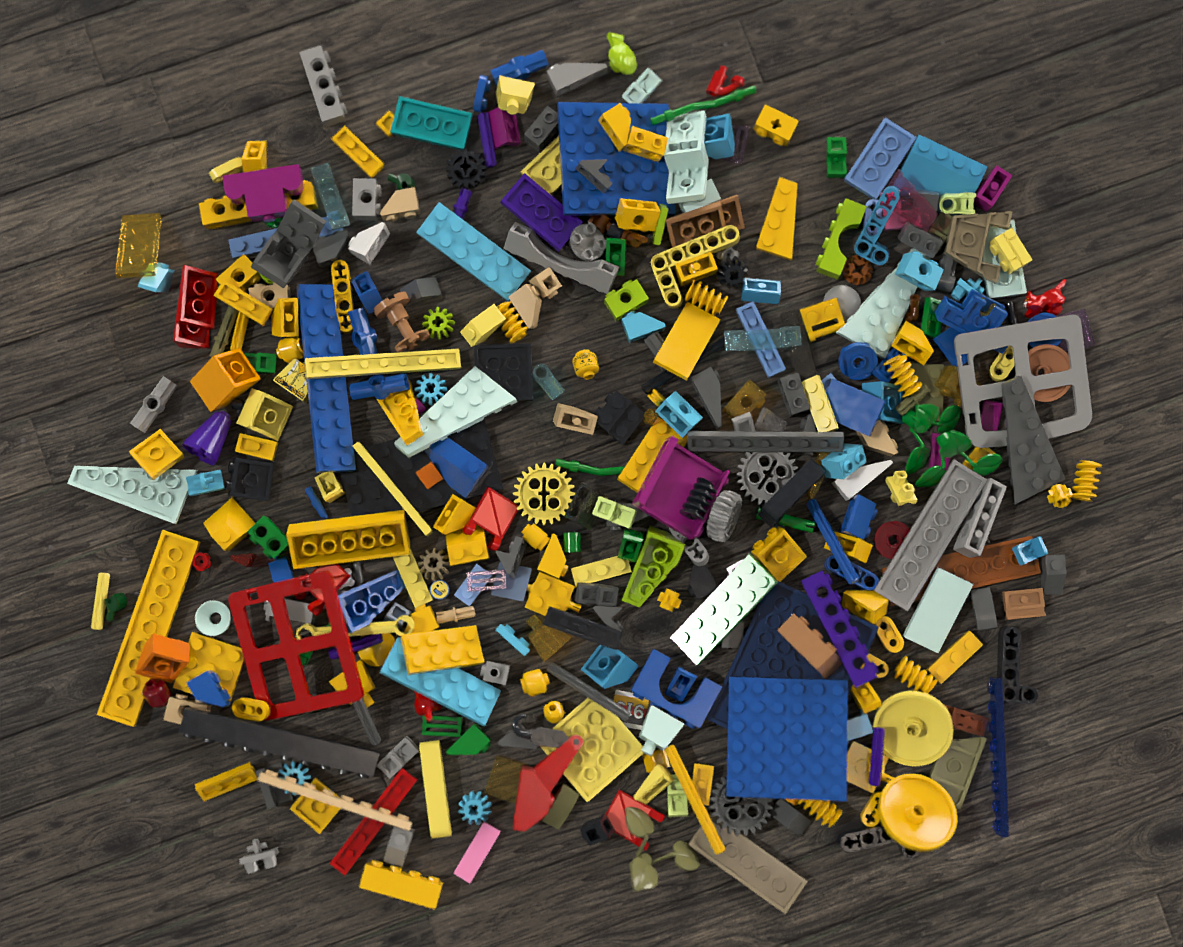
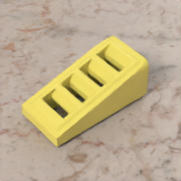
(654, 784)

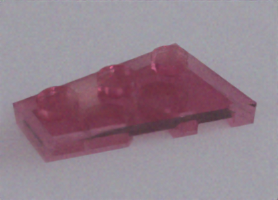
(911, 203)

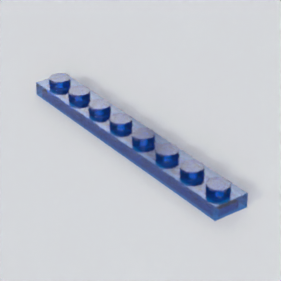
(998, 765)

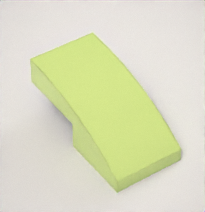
(614, 512)
(676, 799)

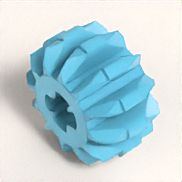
(424, 388)
(301, 776)
(480, 813)

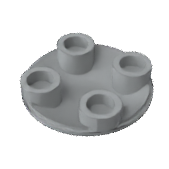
(587, 242)
(847, 299)

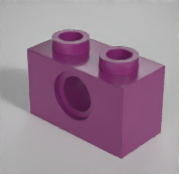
(991, 188)

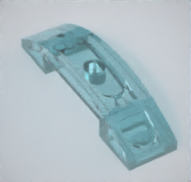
(330, 196)
(762, 339)

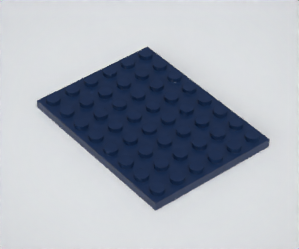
(769, 655)

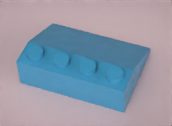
(941, 170)

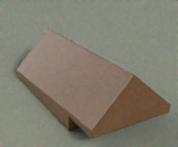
(704, 221)

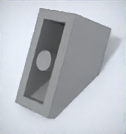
(398, 846)

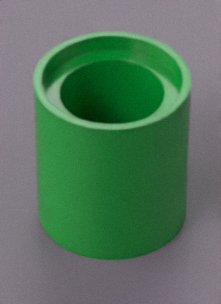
(572, 542)

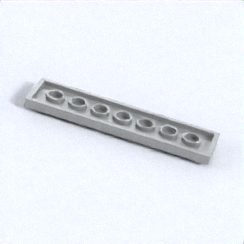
(930, 535)

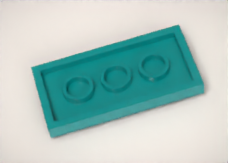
(431, 123)

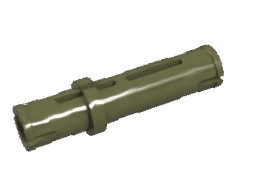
(224, 332)

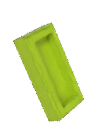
(658, 233)

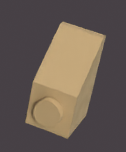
(527, 304)
(574, 419)

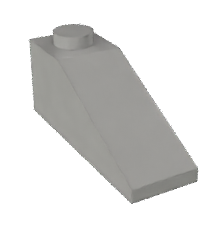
(572, 75)

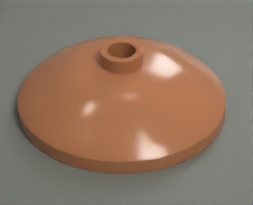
(1050, 360)

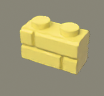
(1009, 251)

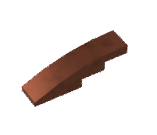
(967, 721)

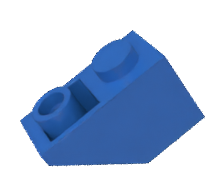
(208, 690)

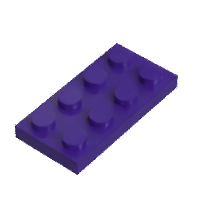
(540, 212)

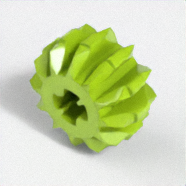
(444, 326)

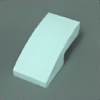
(642, 87)

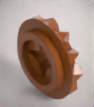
(856, 278)

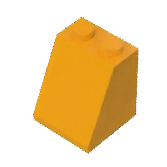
(224, 379)

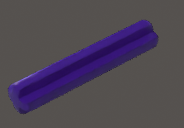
(487, 140)
(359, 644)
(876, 756)

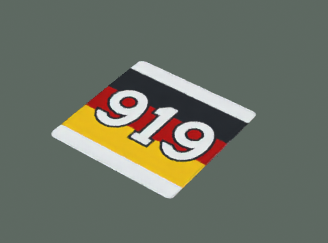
(636, 707)

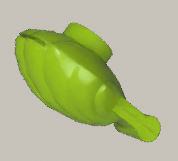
(620, 55)

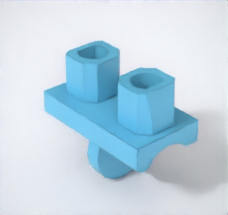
(962, 288)
(205, 482)

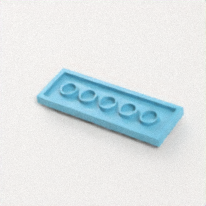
(473, 251)
(447, 687)

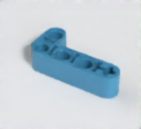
(879, 222)

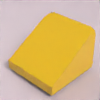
(658, 757)

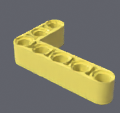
(667, 256)

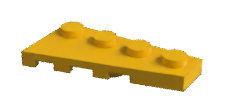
(778, 227)
(403, 414)

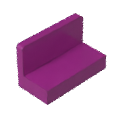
(504, 128)

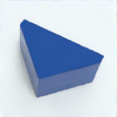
(680, 684)

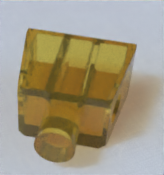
(546, 639)

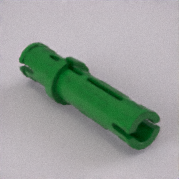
(794, 522)

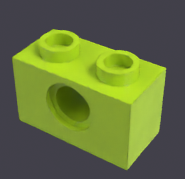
(617, 307)

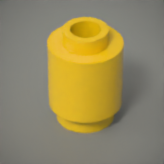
(535, 536)

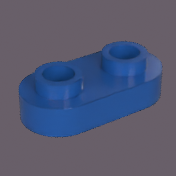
(480, 101)

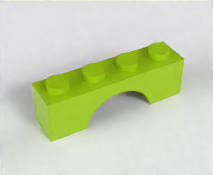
(849, 217)

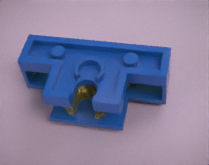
(972, 315)

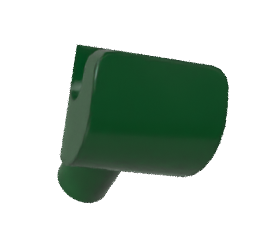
(402, 180)
(115, 603)

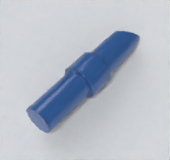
(316, 502)

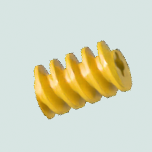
(706, 298)
(511, 323)
(903, 374)
(1085, 480)
(914, 677)
(823, 810)

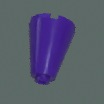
(209, 438)

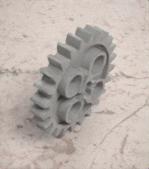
(752, 465)

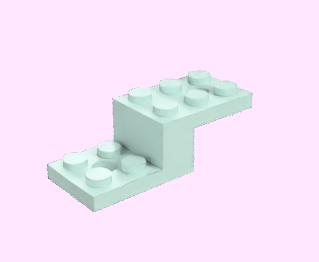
(686, 158)

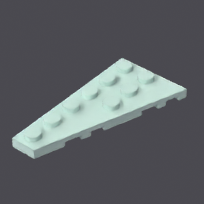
(881, 313)
(458, 409)
(136, 489)

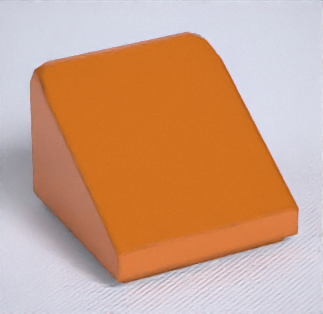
(429, 475)

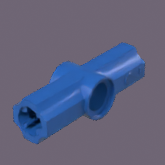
(521, 67)
(363, 335)
(379, 386)

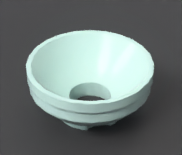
(204, 614)

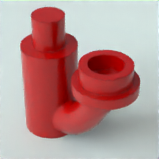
(715, 86)

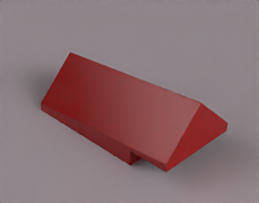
(195, 308)

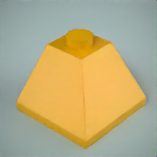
(229, 525)

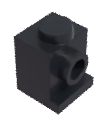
(597, 830)

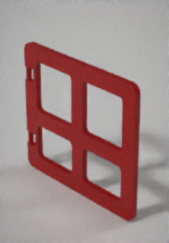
(291, 648)

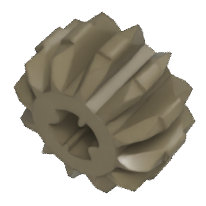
(441, 561)

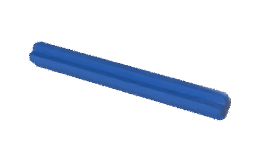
(832, 541)

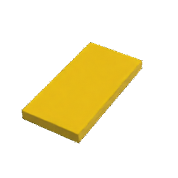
(686, 341)

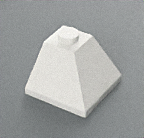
(369, 242)

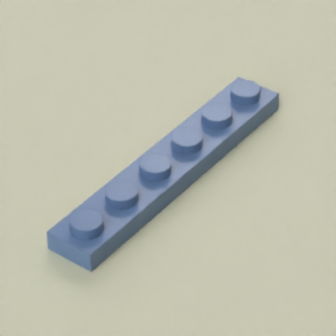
(254, 243)

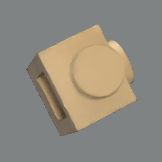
(549, 279)

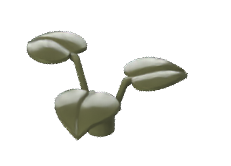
(642, 873)

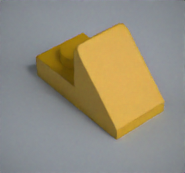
(866, 697)

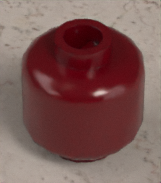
(156, 693)

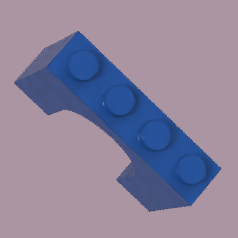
(692, 711)

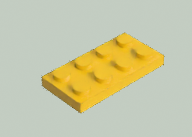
(646, 453)
(442, 649)

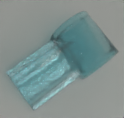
(548, 383)

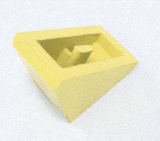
(329, 486)

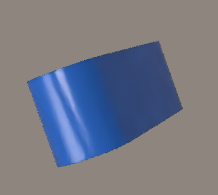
(861, 572)

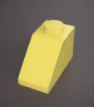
(483, 326)

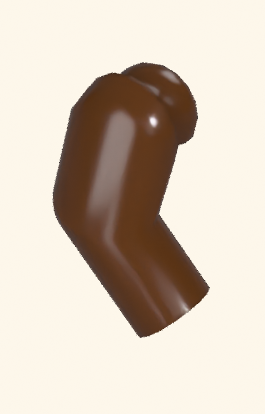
(913, 315)

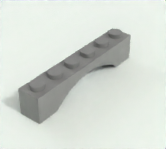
(525, 243)

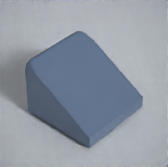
(396, 611)

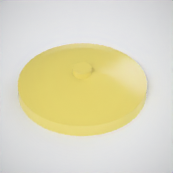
(915, 728)

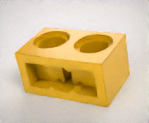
(646, 144)

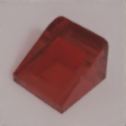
(244, 559)

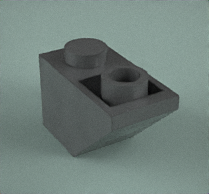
(331, 248)

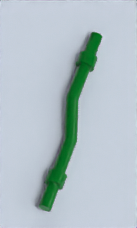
(670, 115)
(574, 466)

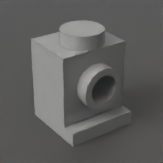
(503, 672)

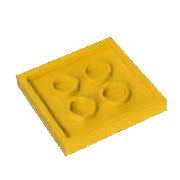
(213, 655)

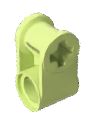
(959, 203)

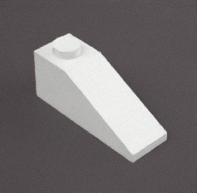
(859, 479)

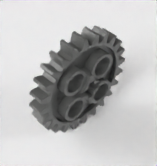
(743, 821)

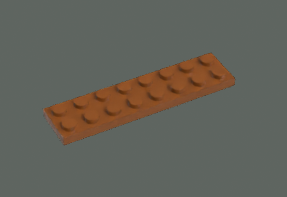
(993, 566)

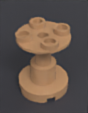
(398, 317)

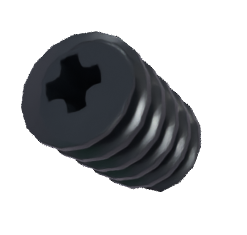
(698, 499)

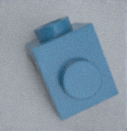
(1030, 550)

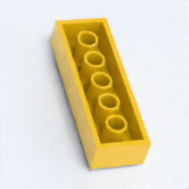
(348, 539)

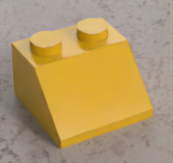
(467, 548)

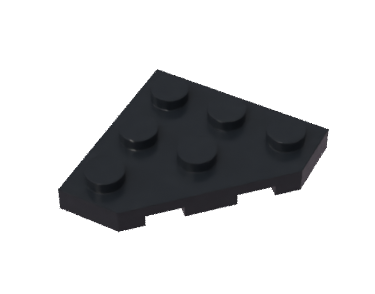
(508, 366)

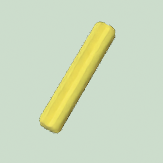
(99, 603)

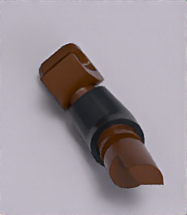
(604, 224)

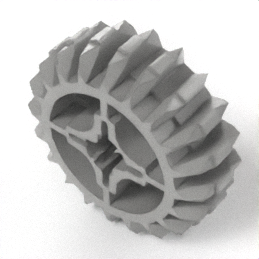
(724, 516)

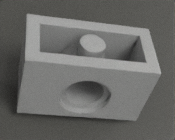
(362, 189)

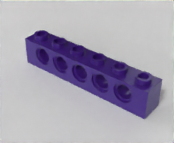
(857, 676)

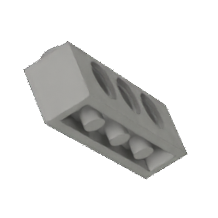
(311, 60)
(980, 519)

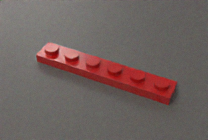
(370, 827)

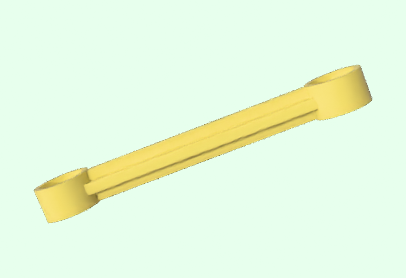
(372, 628)

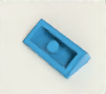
(761, 291)

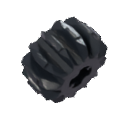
(729, 279)

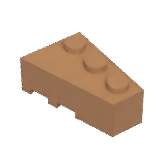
(810, 645)

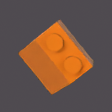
(163, 658)

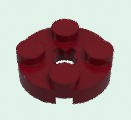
(882, 535)

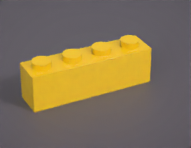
(401, 884)

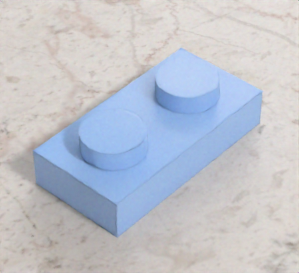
(469, 597)

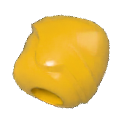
(553, 712)

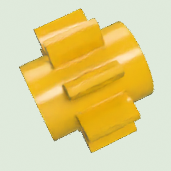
(1059, 495)
(669, 600)

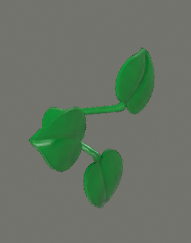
(920, 422)
(951, 445)

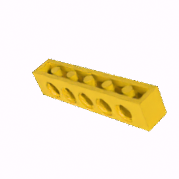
(212, 220)

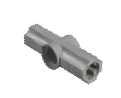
(146, 415)

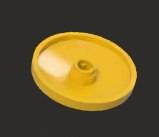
(917, 812)

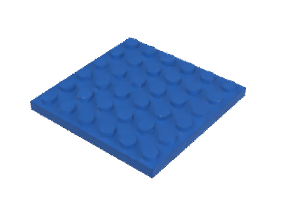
(632, 176)
(787, 738)

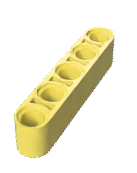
(435, 789)

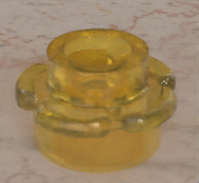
(651, 417)

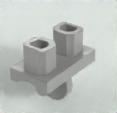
(250, 861)

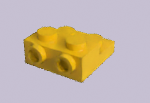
(778, 553)

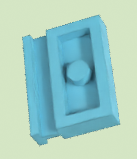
(508, 633)

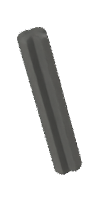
(367, 722)

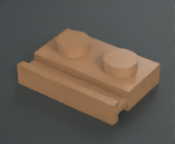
(1024, 603)

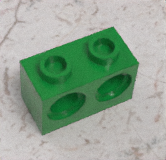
(272, 535)

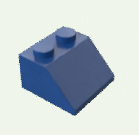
(858, 517)

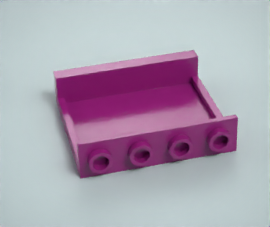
(670, 483)

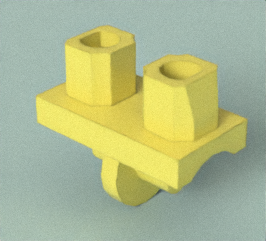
(901, 490)

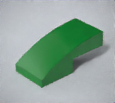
(836, 157)
(262, 362)

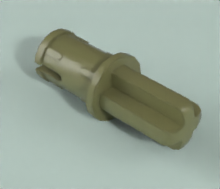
(912, 400)

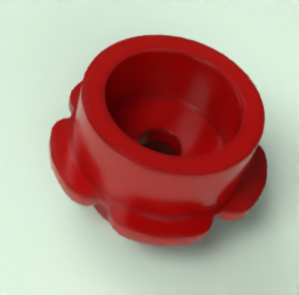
(201, 566)

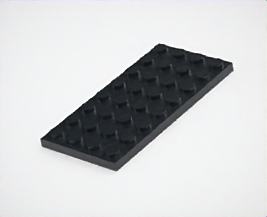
(370, 496)

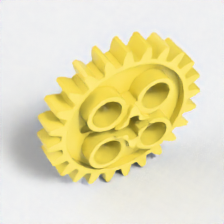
(526, 494)

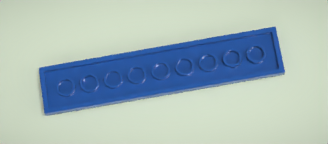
(326, 395)

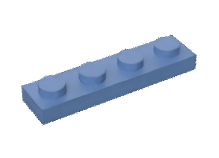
(751, 321)

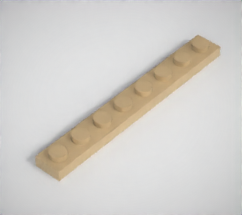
(327, 797)

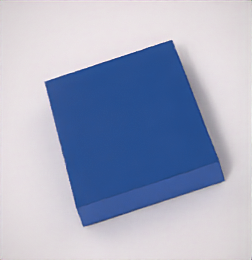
(854, 407)

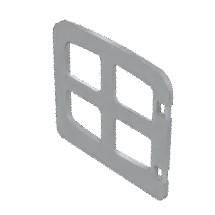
(1018, 336)

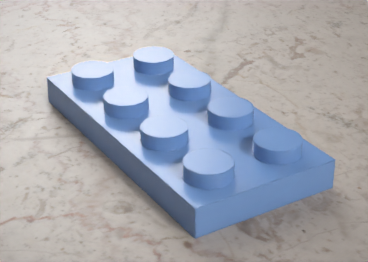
(880, 158)

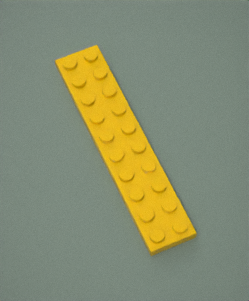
(151, 615)

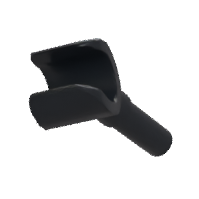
(238, 405)

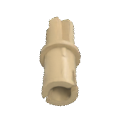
(455, 614)

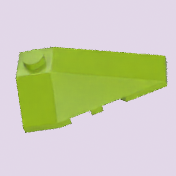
(656, 559)

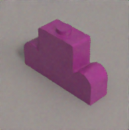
(264, 190)

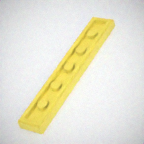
(393, 488)

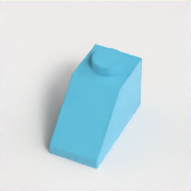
(160, 282)
(640, 326)

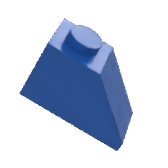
(366, 291)

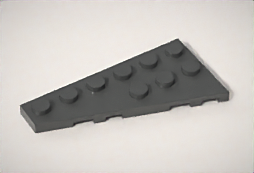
(1028, 447)

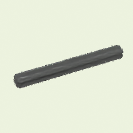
(588, 691)

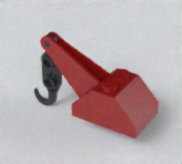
(537, 782)

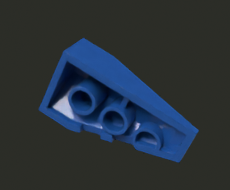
(456, 465)
(368, 600)

